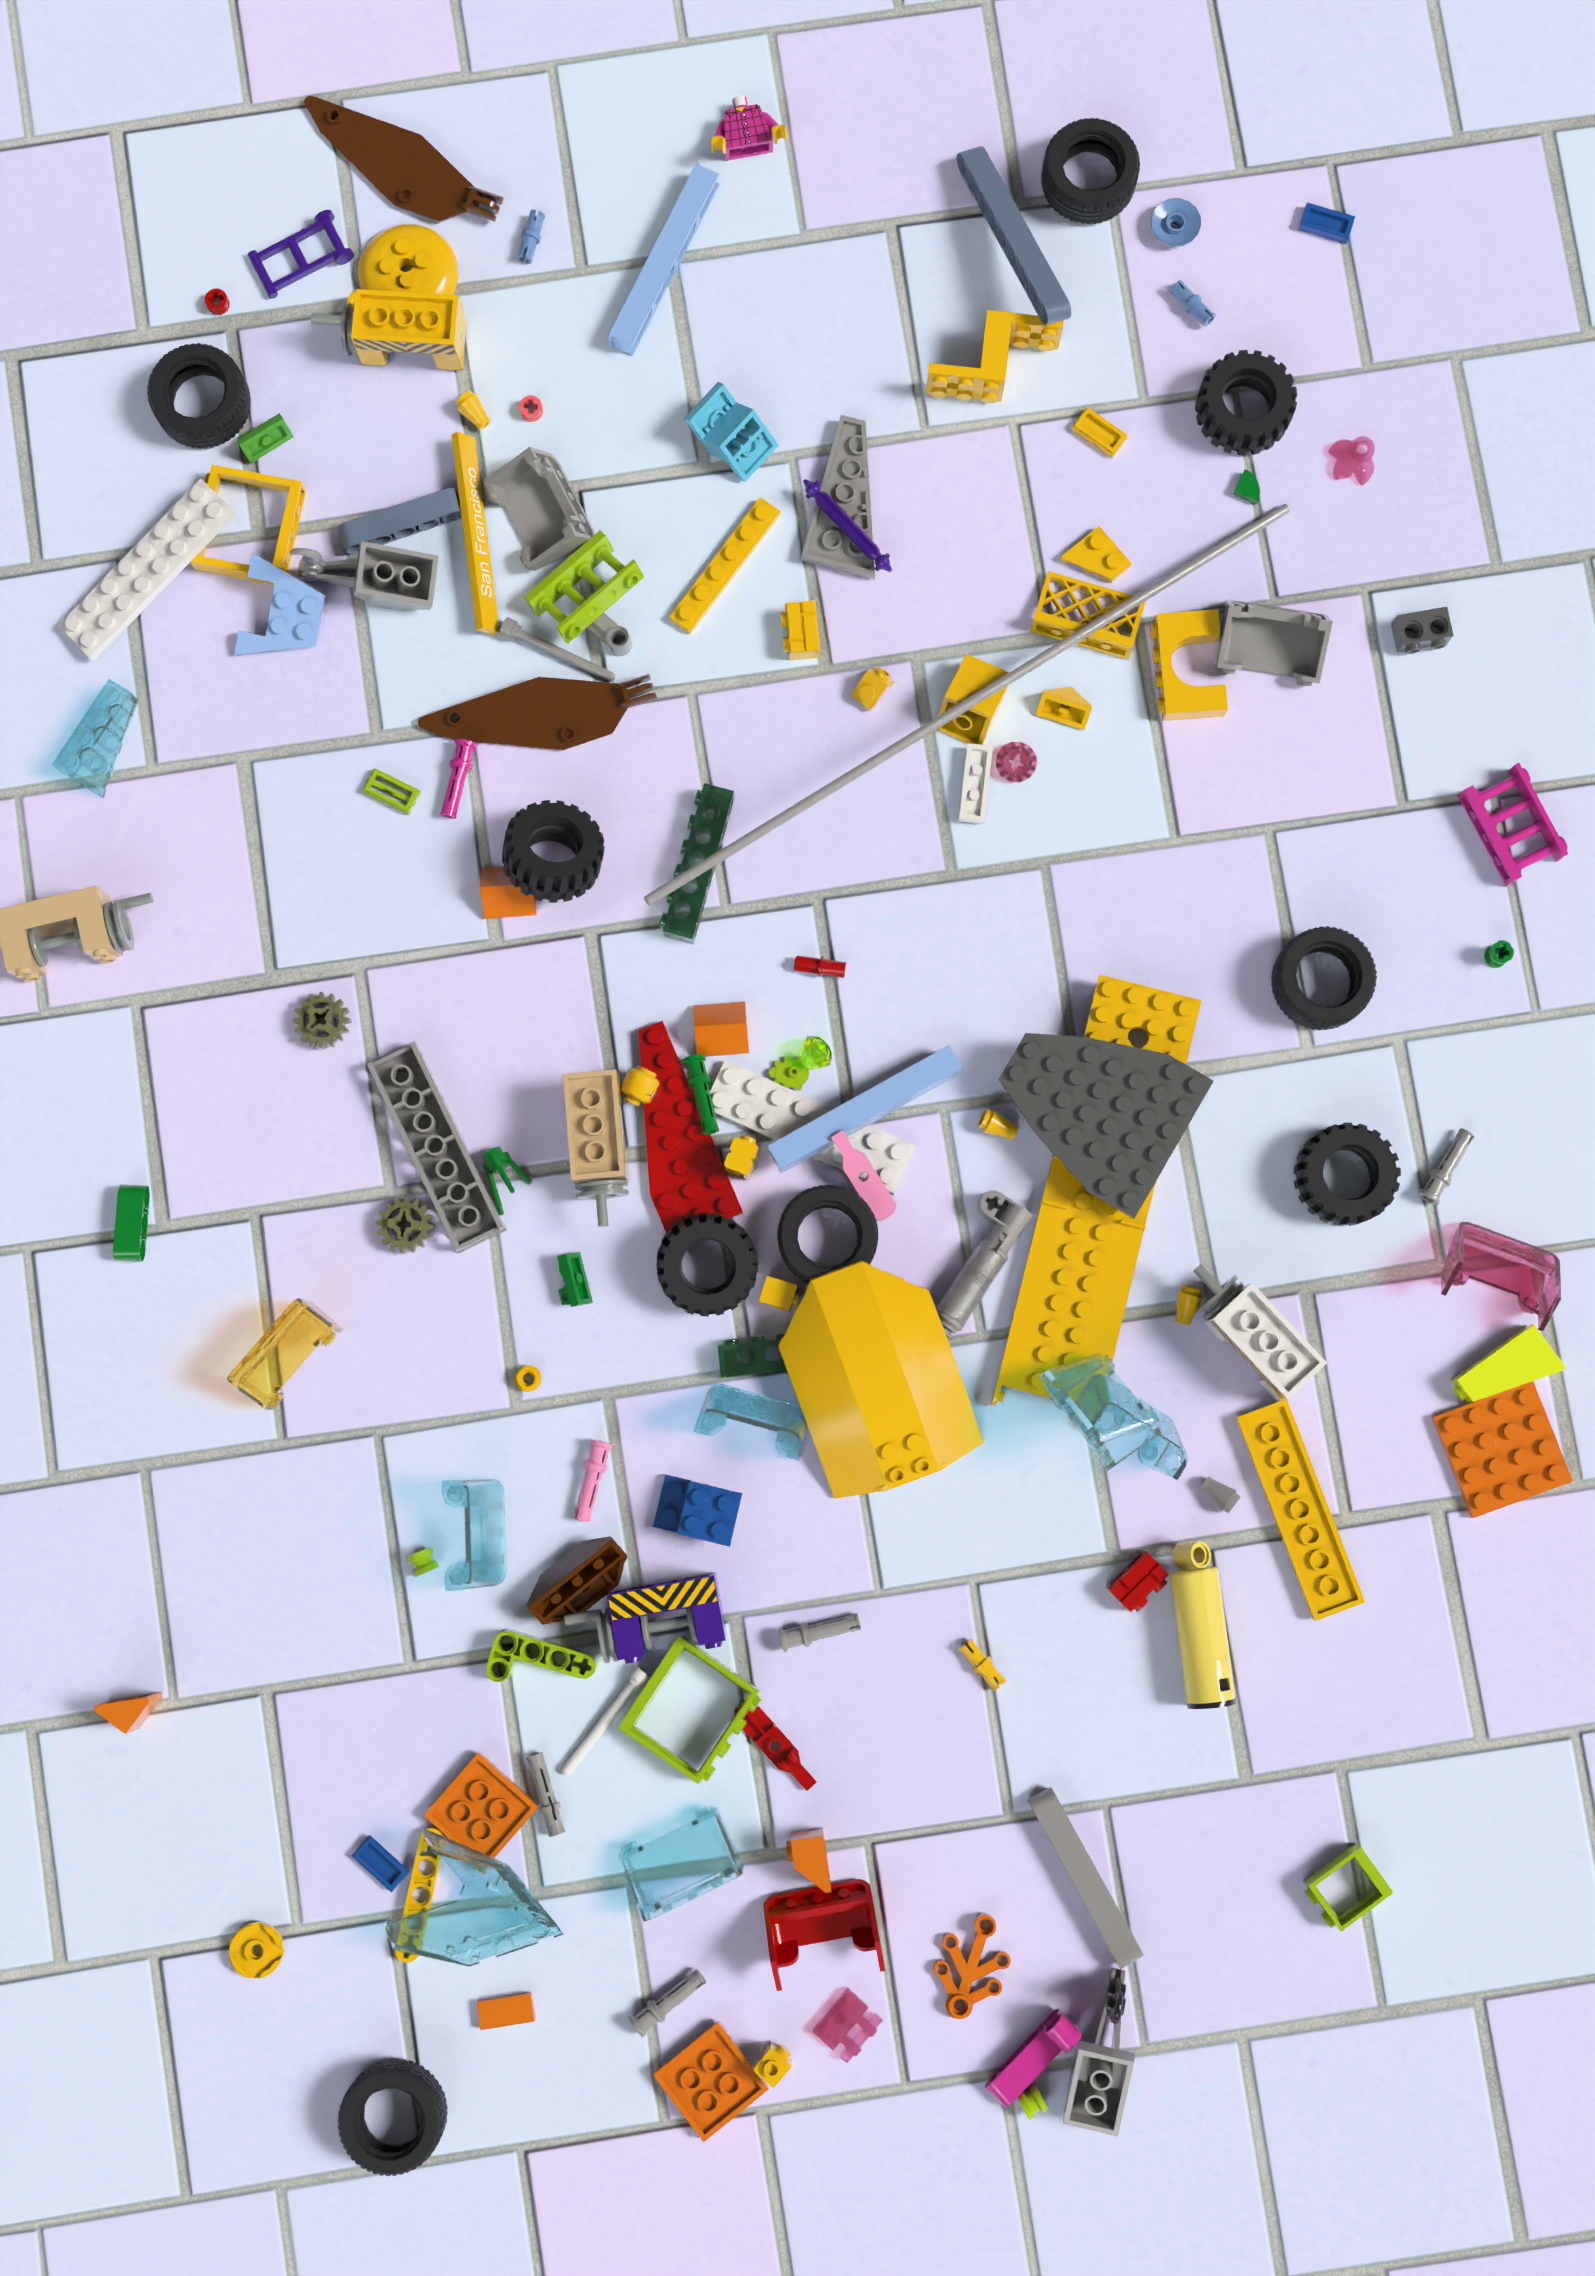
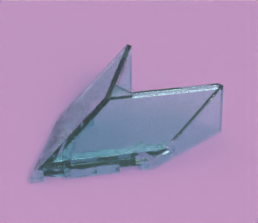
(487, 1919)

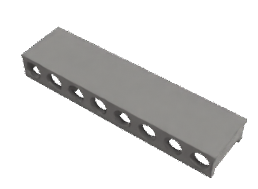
(437, 1147)

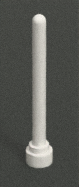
(638, 1679)

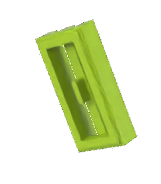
(411, 801)

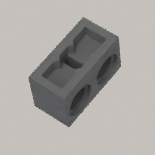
(1420, 624)

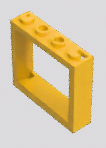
(288, 527)

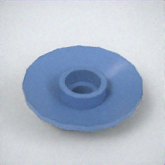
(1176, 212)

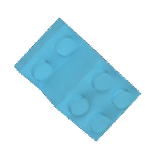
(731, 431)

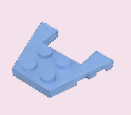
(293, 612)

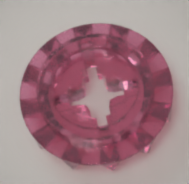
(1027, 758)

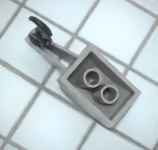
(1101, 2073)

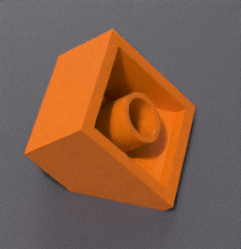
(809, 1856)

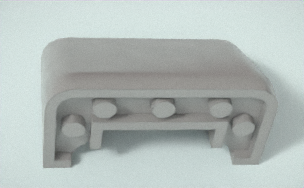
(540, 507)
(1273, 641)

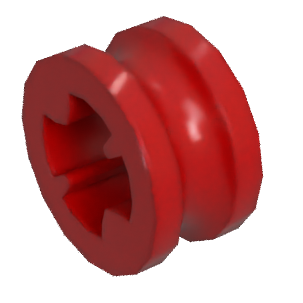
(210, 300)

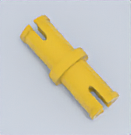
(982, 1664)

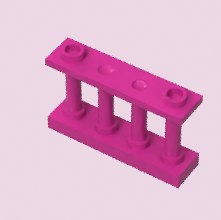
(1497, 845)

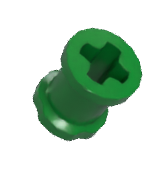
(1491, 958)

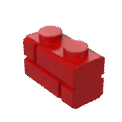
(1138, 1582)

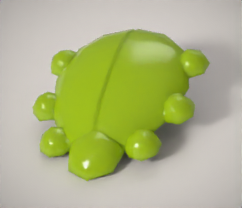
(789, 1073)

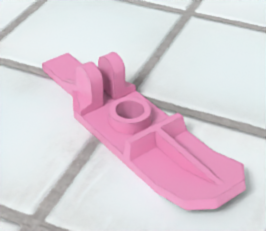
(869, 1188)

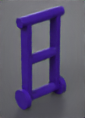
(323, 221)

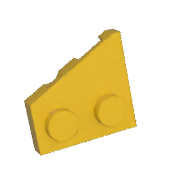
(1098, 556)

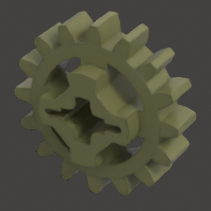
(314, 1027)
(416, 1226)

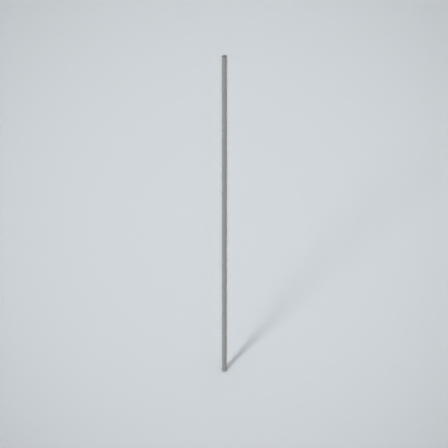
(963, 706)

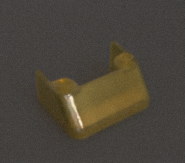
(282, 1352)

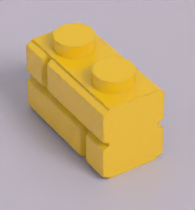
(802, 630)
(742, 1157)

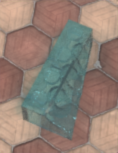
(98, 739)

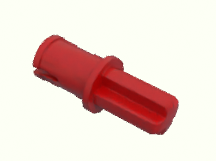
(819, 966)

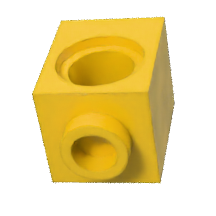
(779, 1294)

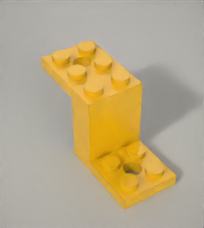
(989, 380)

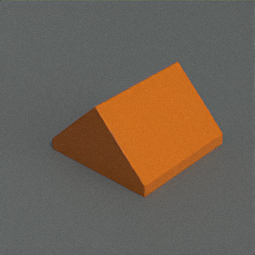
(501, 898)
(721, 1029)
(130, 1712)

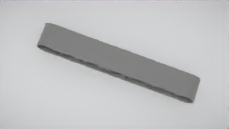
(1085, 1878)

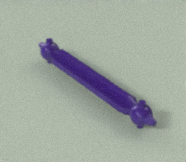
(847, 525)

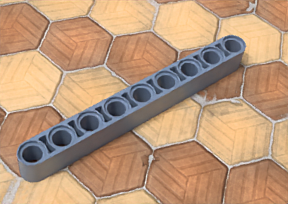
(1013, 236)

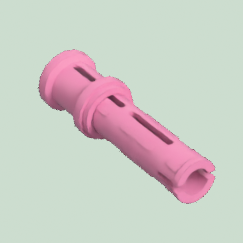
(594, 1468)

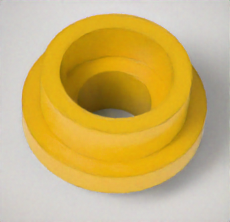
(519, 1378)

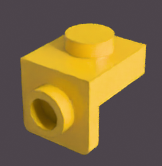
(872, 687)
(774, 2064)

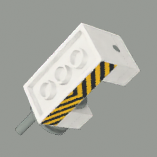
(1259, 1335)

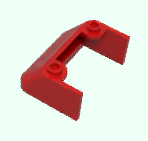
(817, 1917)

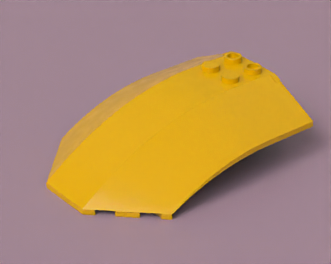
(876, 1381)

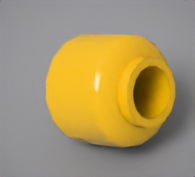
(639, 1085)

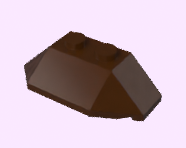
(577, 1580)

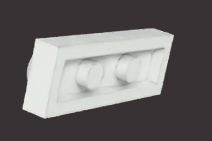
(975, 783)

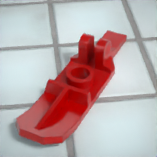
(763, 1732)

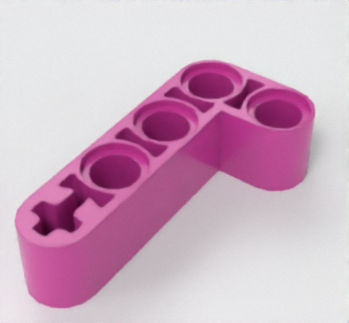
(1050, 2038)

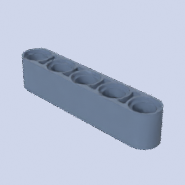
(401, 520)

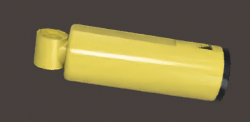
(1201, 1628)

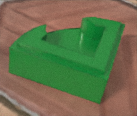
(1248, 487)

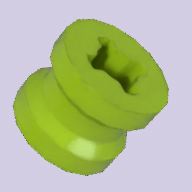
(422, 1562)
(1032, 2102)

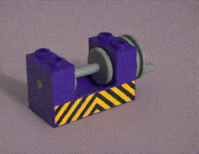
(625, 1626)

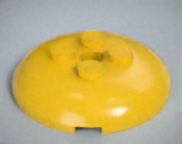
(408, 246)

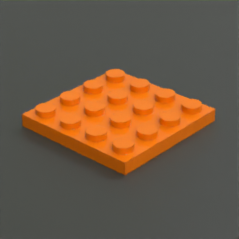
(1502, 1449)

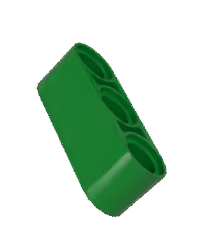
(131, 1223)

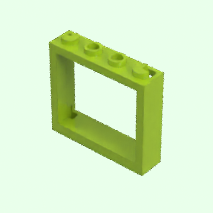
(653, 1686)

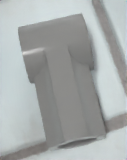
(608, 631)

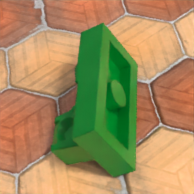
(573, 1274)

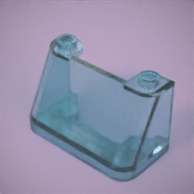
(732, 1403)
(1101, 1407)
(484, 1533)
(681, 1864)

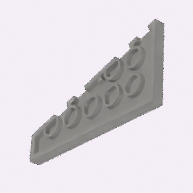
(848, 485)

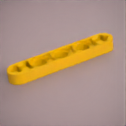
(419, 1879)

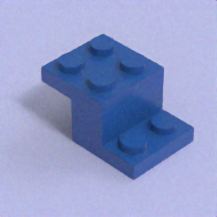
(697, 1510)

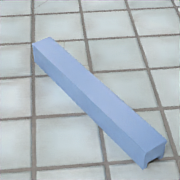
(664, 260)
(865, 1109)

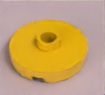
(244, 1958)

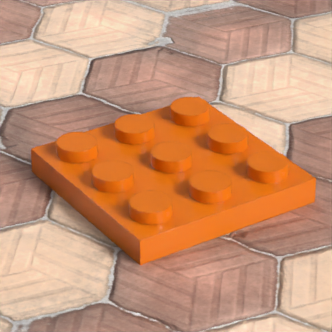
(481, 1808)
(710, 2081)

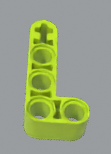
(544, 1660)

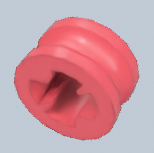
(531, 417)

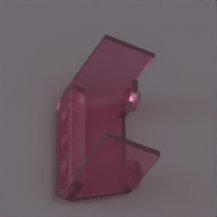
(1506, 1265)

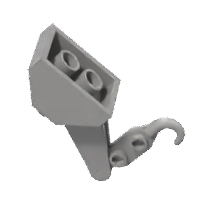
(383, 575)

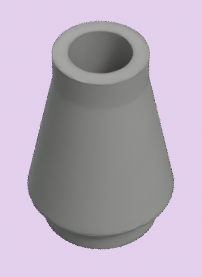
(1220, 1494)

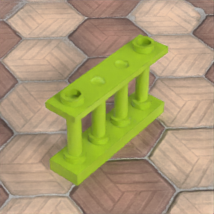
(573, 570)

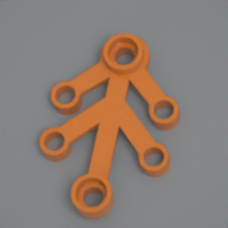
(970, 1971)

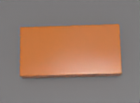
(506, 2011)

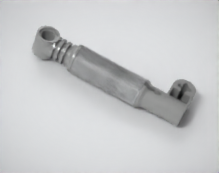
(984, 1262)

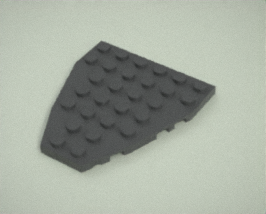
(1105, 1110)

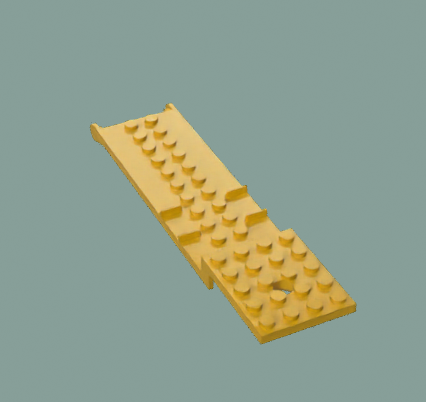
(1080, 1245)

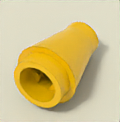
(472, 408)
(996, 1124)
(1187, 1303)

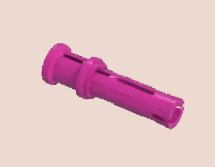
(460, 766)

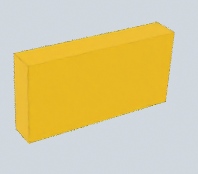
(1099, 432)

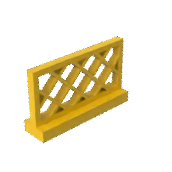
(1060, 628)

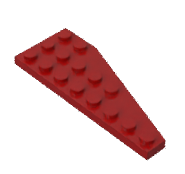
(682, 1162)

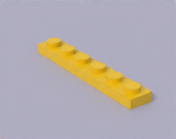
(725, 565)

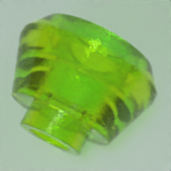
(815, 1053)

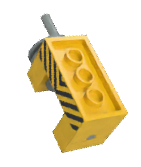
(401, 323)

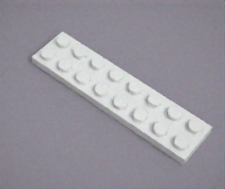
(147, 569)
(779, 1111)

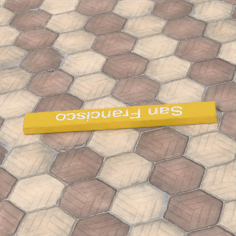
(475, 533)

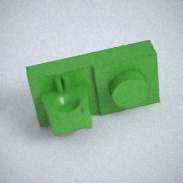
(264, 438)

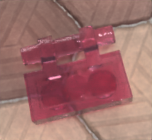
(840, 2020)

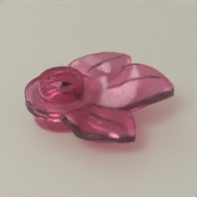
(1351, 462)

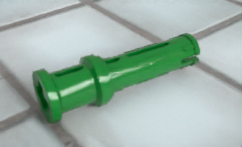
(699, 1082)

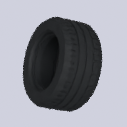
(1095, 137)
(179, 367)
(1353, 956)
(815, 1199)
(362, 2144)

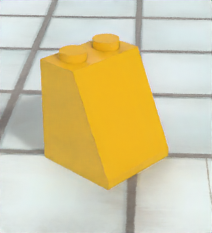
(976, 722)

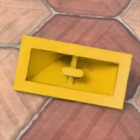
(1064, 706)

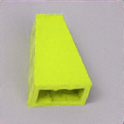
(1511, 1364)

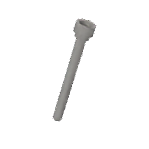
(511, 630)

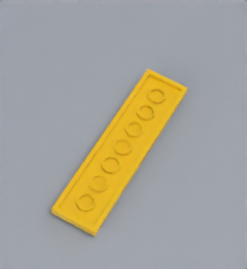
(1300, 1510)

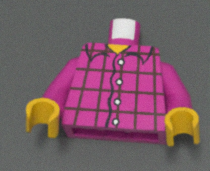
(746, 131)

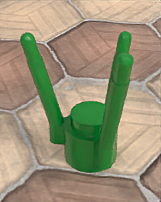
(497, 1162)

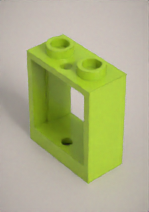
(1363, 1906)

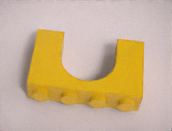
(1177, 698)

